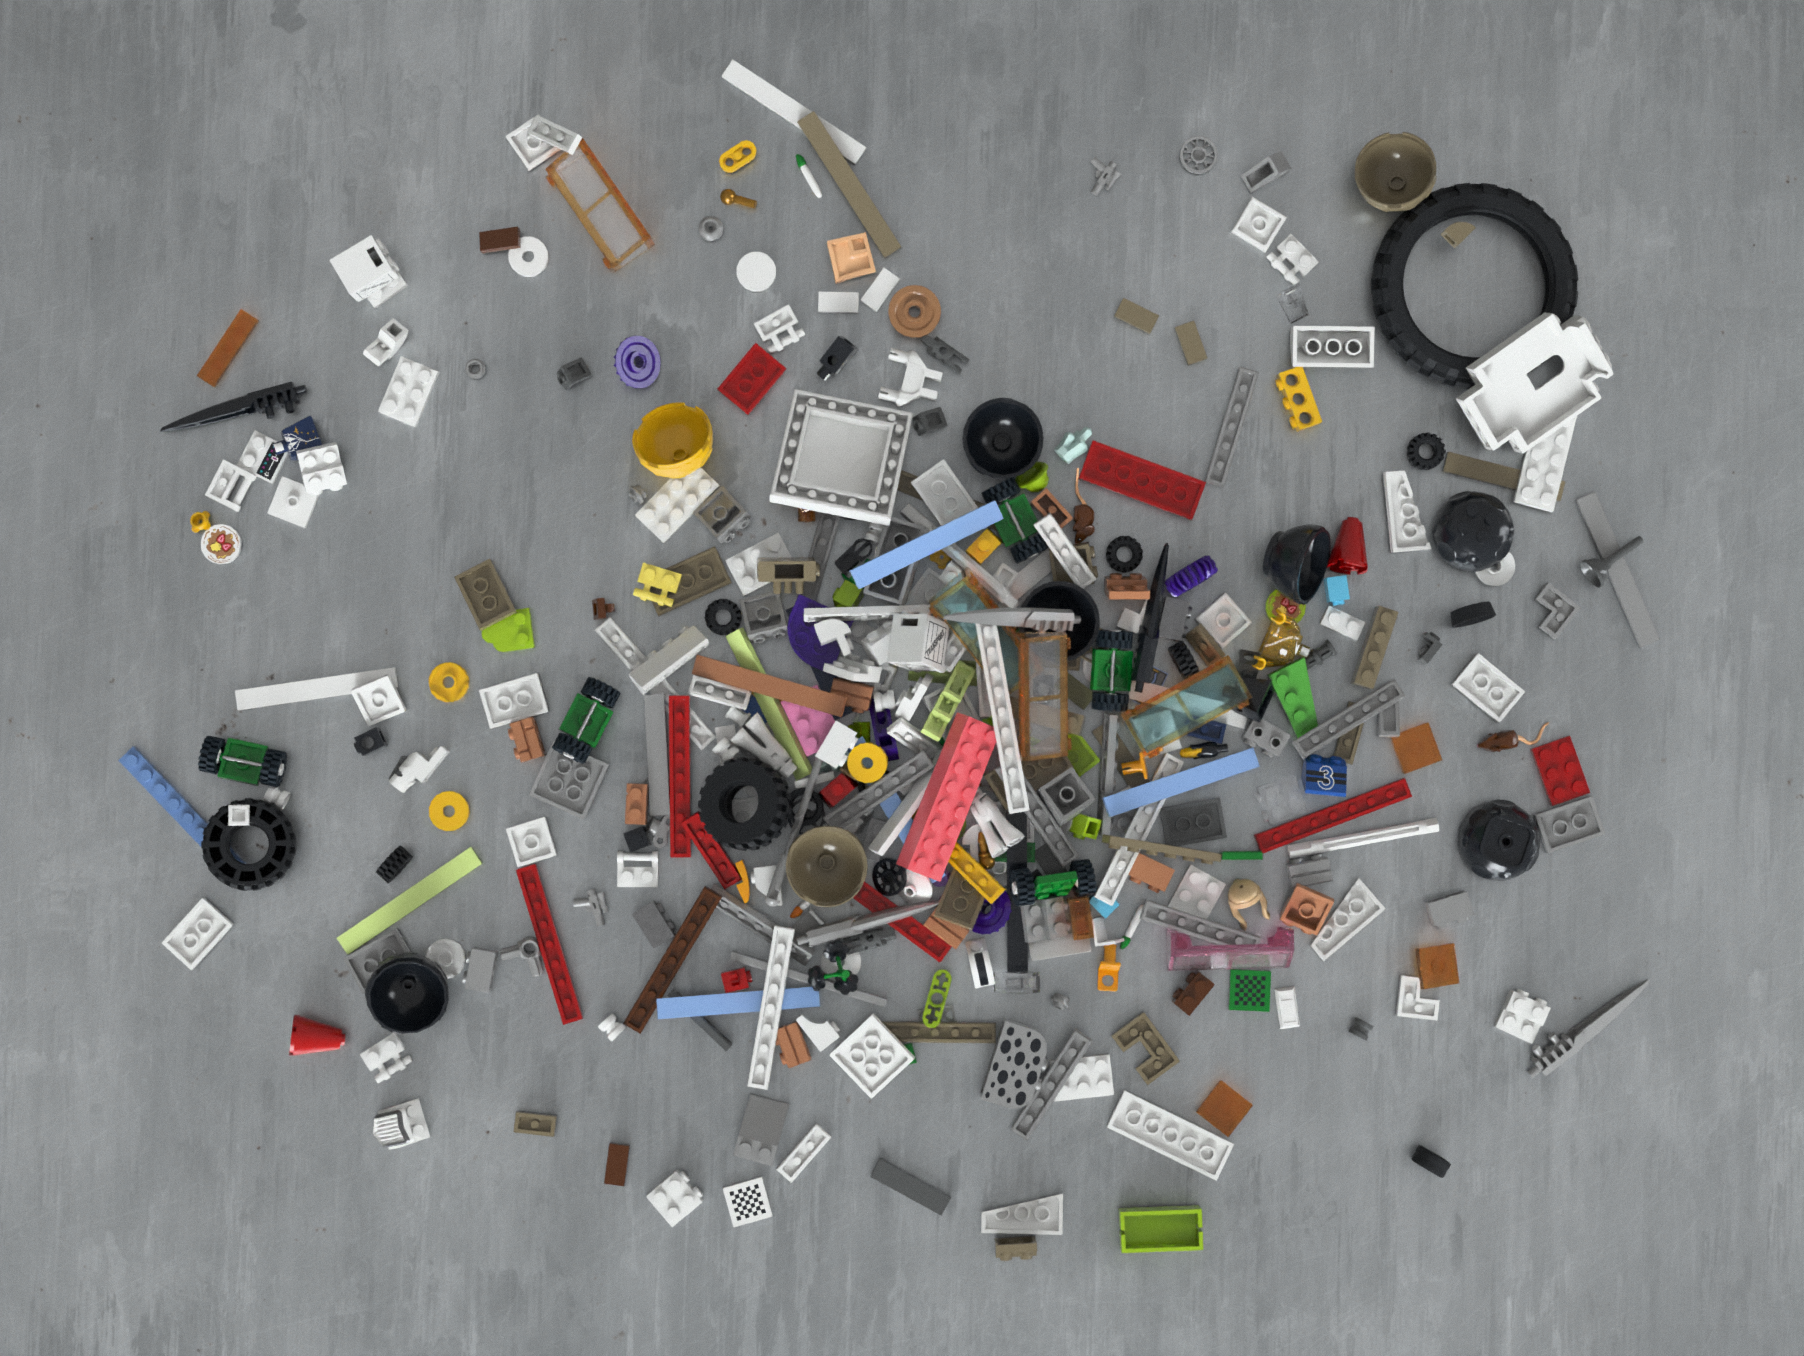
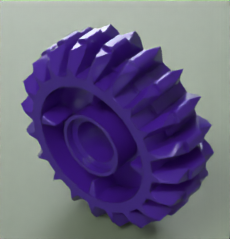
(1191, 576)

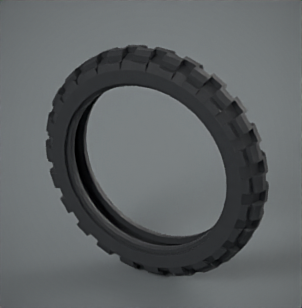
(1447, 203)

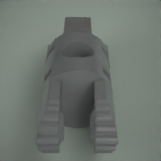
(936, 345)
(879, 937)

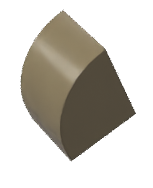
(1457, 232)

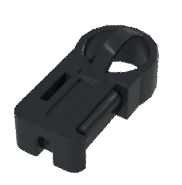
(851, 558)

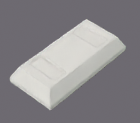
(1287, 1007)

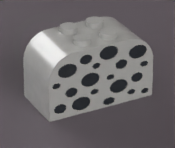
(1015, 1065)

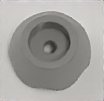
(708, 234)

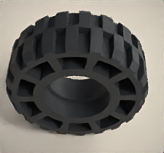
(718, 798)
(255, 875)

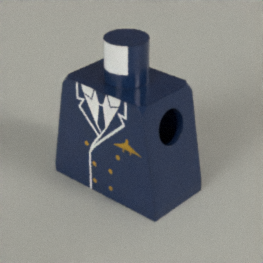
(298, 437)

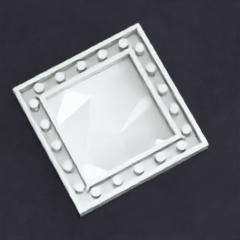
(841, 457)

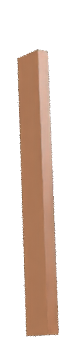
(769, 685)

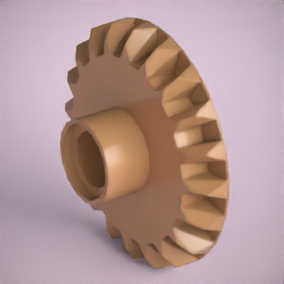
(914, 297)

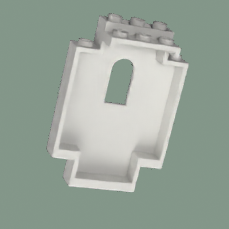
(1504, 401)

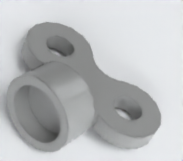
(658, 830)

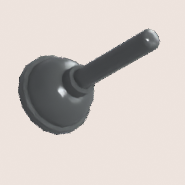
(1597, 570)

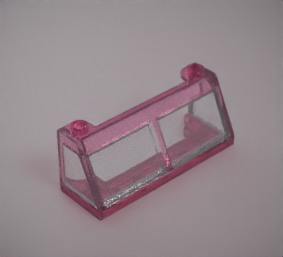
(1274, 954)

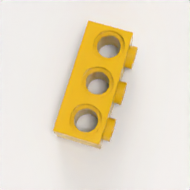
(1303, 389)

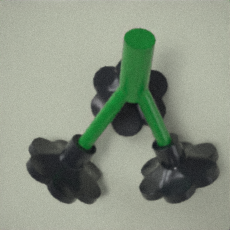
(845, 980)

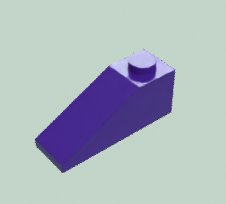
(880, 722)

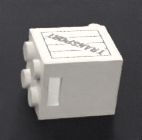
(359, 271)
(918, 642)

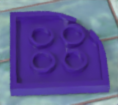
(805, 639)

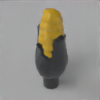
(1203, 750)

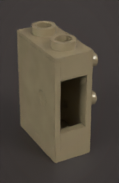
(787, 571)

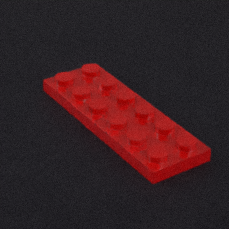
(1142, 480)

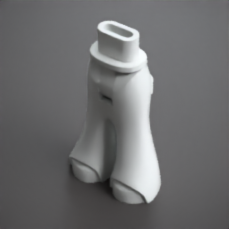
(773, 754)
(985, 813)

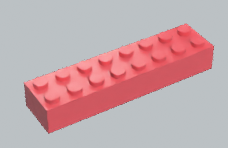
(948, 797)

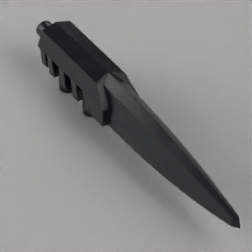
(245, 405)
(1149, 630)

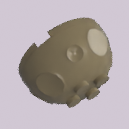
(1395, 171)
(826, 866)

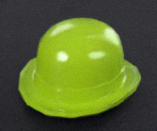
(1035, 478)

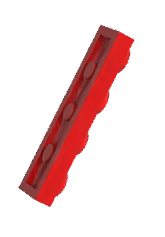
(711, 851)

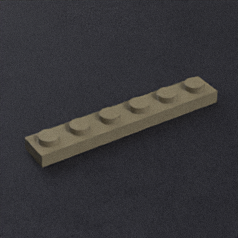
(1153, 848)

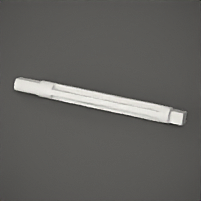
(964, 560)
(1323, 845)

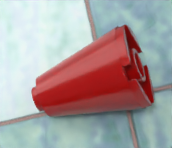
(1349, 549)
(313, 1036)

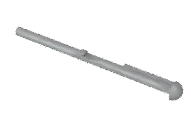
(771, 898)

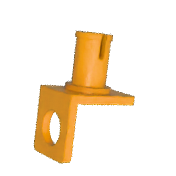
(1137, 766)
(1108, 967)

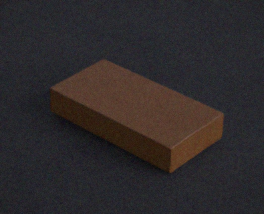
(499, 239)
(617, 1164)

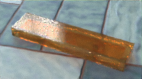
(227, 348)

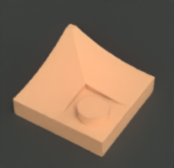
(850, 257)

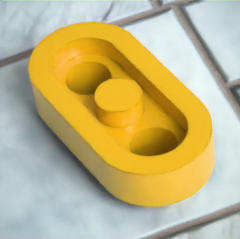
(737, 156)

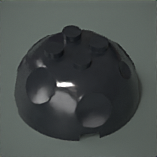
(1002, 438)
(1473, 531)
(1068, 596)

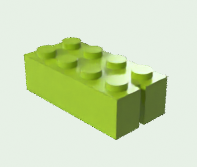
(1160, 1229)

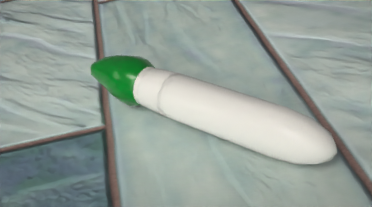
(801, 162)
(1131, 928)

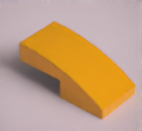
(743, 887)

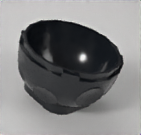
(1482, 839)
(406, 1007)

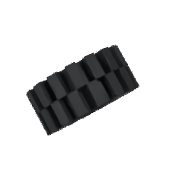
(1413, 451)
(1133, 545)
(711, 622)
(1183, 660)
(394, 864)

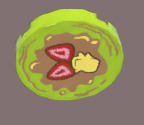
(1288, 607)

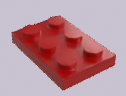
(751, 379)
(1560, 770)

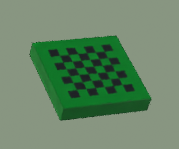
(1249, 990)

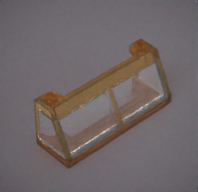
(599, 206)
(1043, 695)

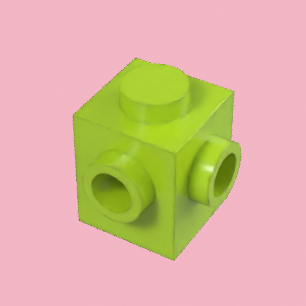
(847, 595)
(1085, 826)

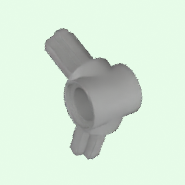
(531, 956)

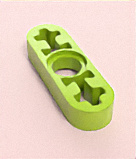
(946, 985)

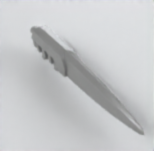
(1036, 618)
(856, 924)
(1581, 1034)

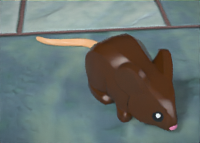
(1083, 517)
(1506, 740)

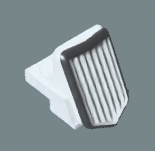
(400, 1125)

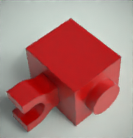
(736, 979)

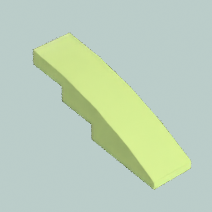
(948, 701)

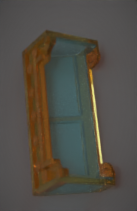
(967, 594)
(1186, 707)

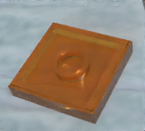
(1416, 748)
(1437, 966)
(1224, 1108)

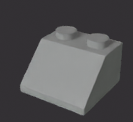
(1065, 796)

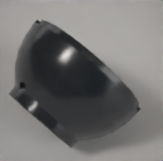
(1298, 561)

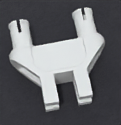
(913, 380)

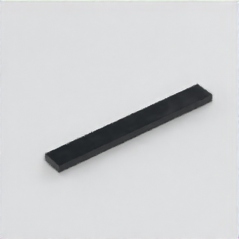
(1016, 859)

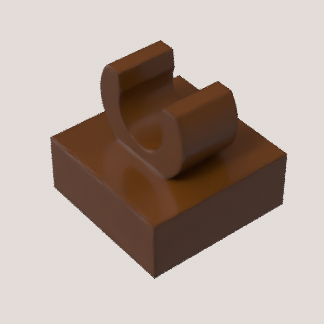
(600, 608)

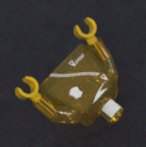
(1281, 643)

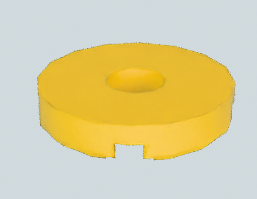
(460, 686)
(856, 766)
(437, 814)

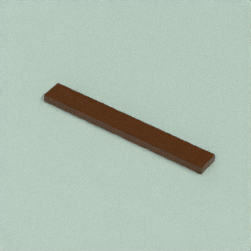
(673, 959)

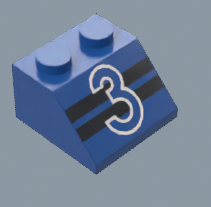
(1324, 775)

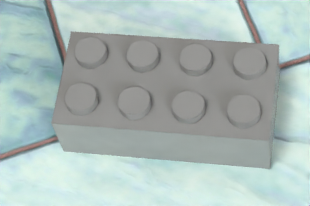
(896, 585)

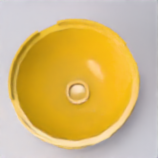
(673, 440)

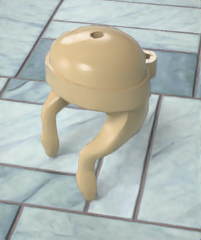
(1244, 894)

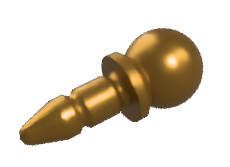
(985, 858)

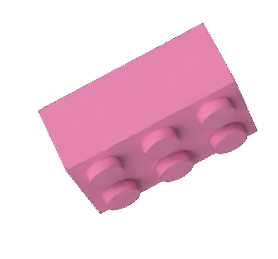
(809, 725)

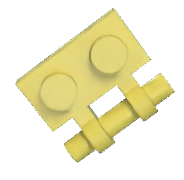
(660, 579)

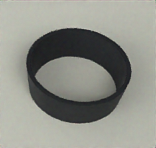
(1472, 614)

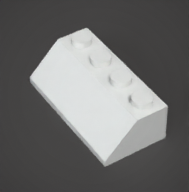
(1332, 346)
(669, 659)

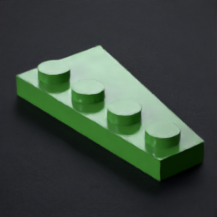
(1295, 695)

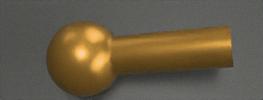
(729, 197)

